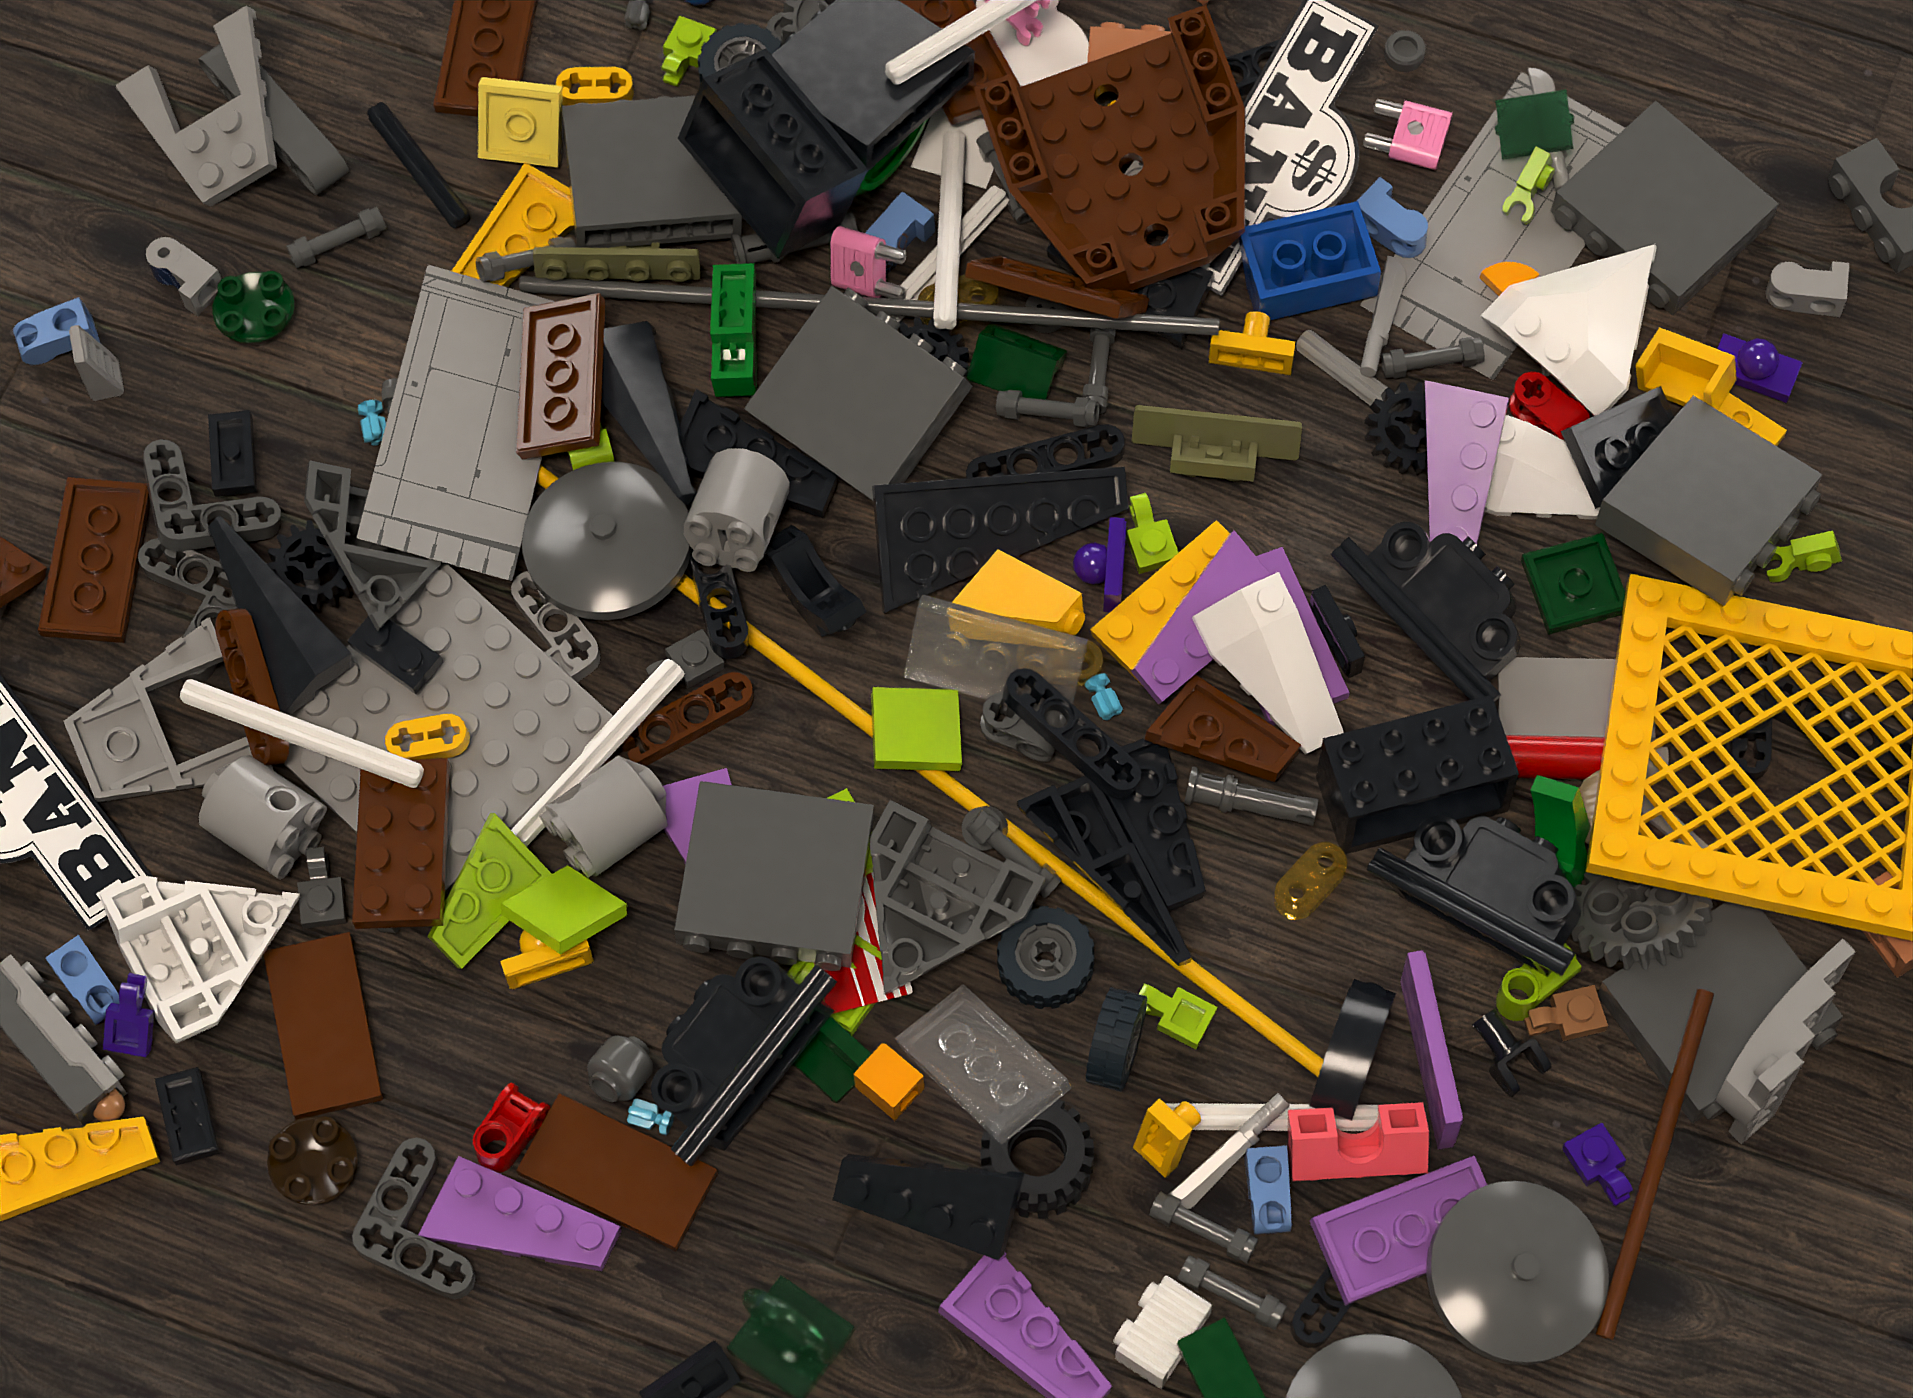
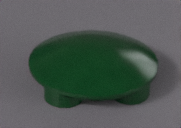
(252, 306)

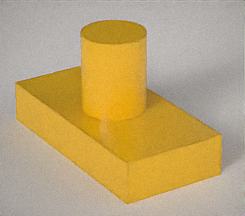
(1253, 347)
(1166, 1134)

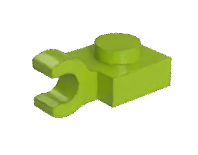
(683, 48)
(1535, 175)
(1150, 541)
(1807, 553)
(1182, 1016)

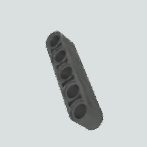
(294, 135)

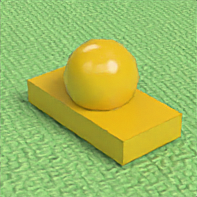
(542, 962)

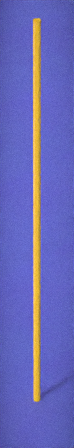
(1031, 847)

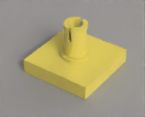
(519, 122)

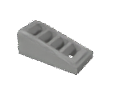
(96, 365)

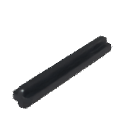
(418, 165)

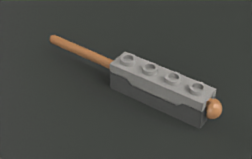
(55, 1048)

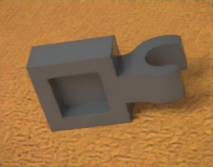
(694, 658)
(321, 897)

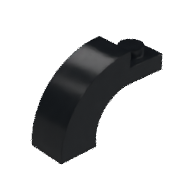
(809, 584)
(1352, 1048)

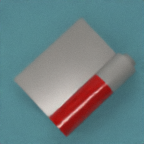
(1558, 715)

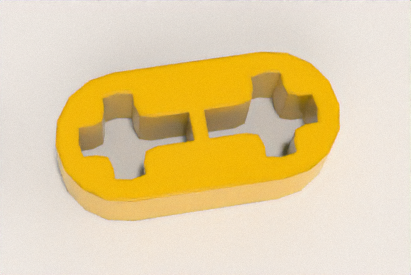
(594, 85)
(424, 730)

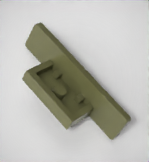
(619, 262)
(1215, 442)

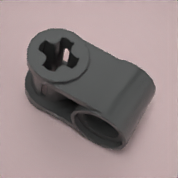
(1015, 732)

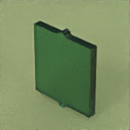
(1534, 122)

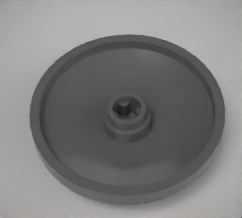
(606, 541)
(1517, 1273)
(1373, 1369)

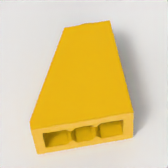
(1023, 594)

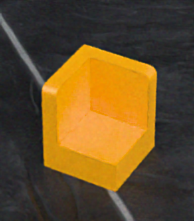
(889, 1081)

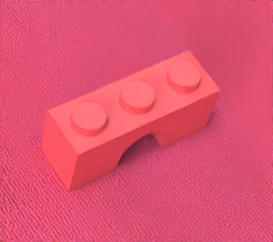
(1390, 1147)

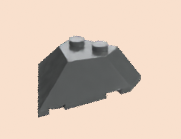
(378, 574)
(938, 895)

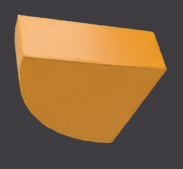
(1503, 274)

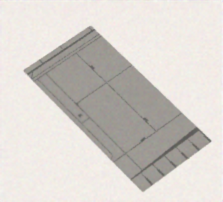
(1471, 232)
(448, 452)

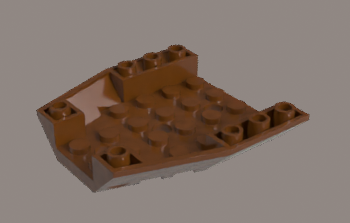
(1171, 114)

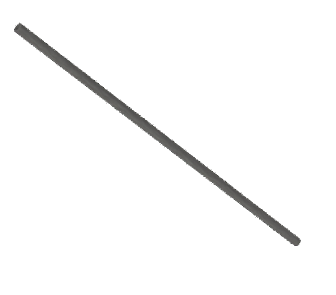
(894, 307)

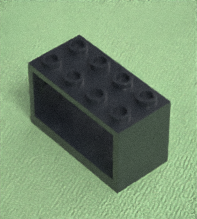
(771, 153)
(1420, 766)

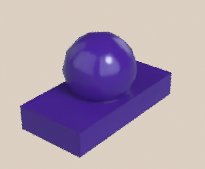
(1761, 366)
(1099, 563)

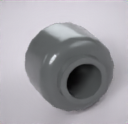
(619, 1068)

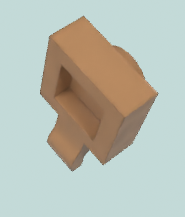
(1572, 1012)

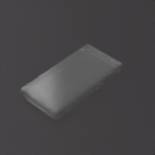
(979, 650)
(983, 1064)

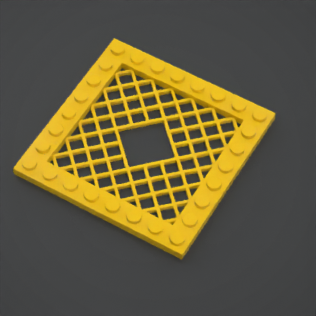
(1731, 877)

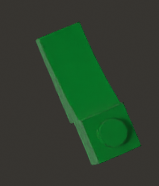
(734, 330)
(1563, 822)

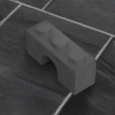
(1860, 181)

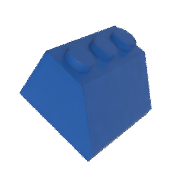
(1309, 261)

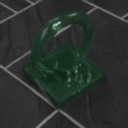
(789, 1337)

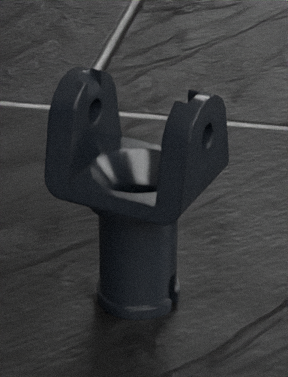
(1505, 1048)

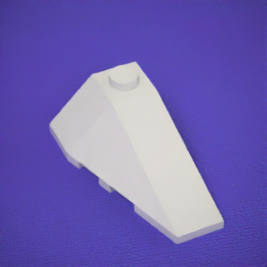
(1536, 475)
(1268, 651)

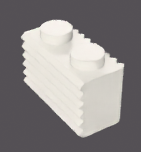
(1152, 1340)

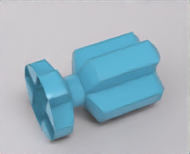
(373, 425)
(1105, 699)
(646, 1115)

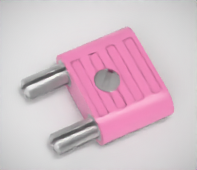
(1417, 135)
(860, 264)

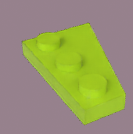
(491, 874)

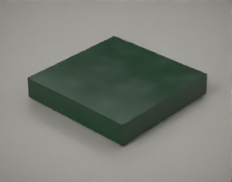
(1574, 583)

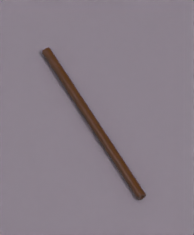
(1655, 1164)

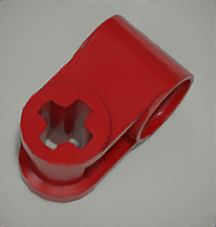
(1547, 408)
(511, 1120)

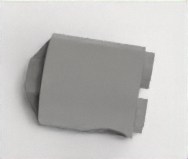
(736, 509)
(260, 814)
(607, 815)

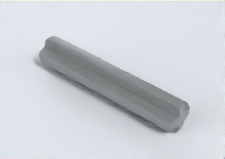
(1340, 368)

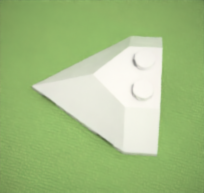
(1580, 324)
(192, 944)

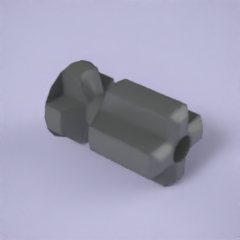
(637, 14)

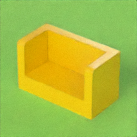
(1685, 369)

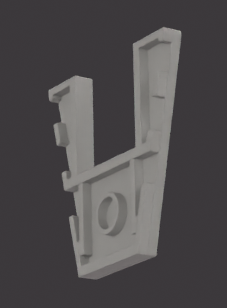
(229, 143)
(122, 737)

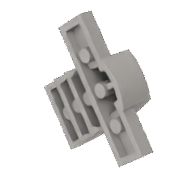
(1778, 1046)

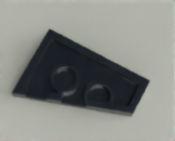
(1615, 439)

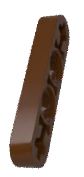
(249, 678)
(683, 731)

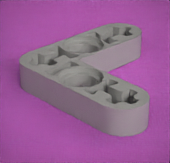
(562, 653)

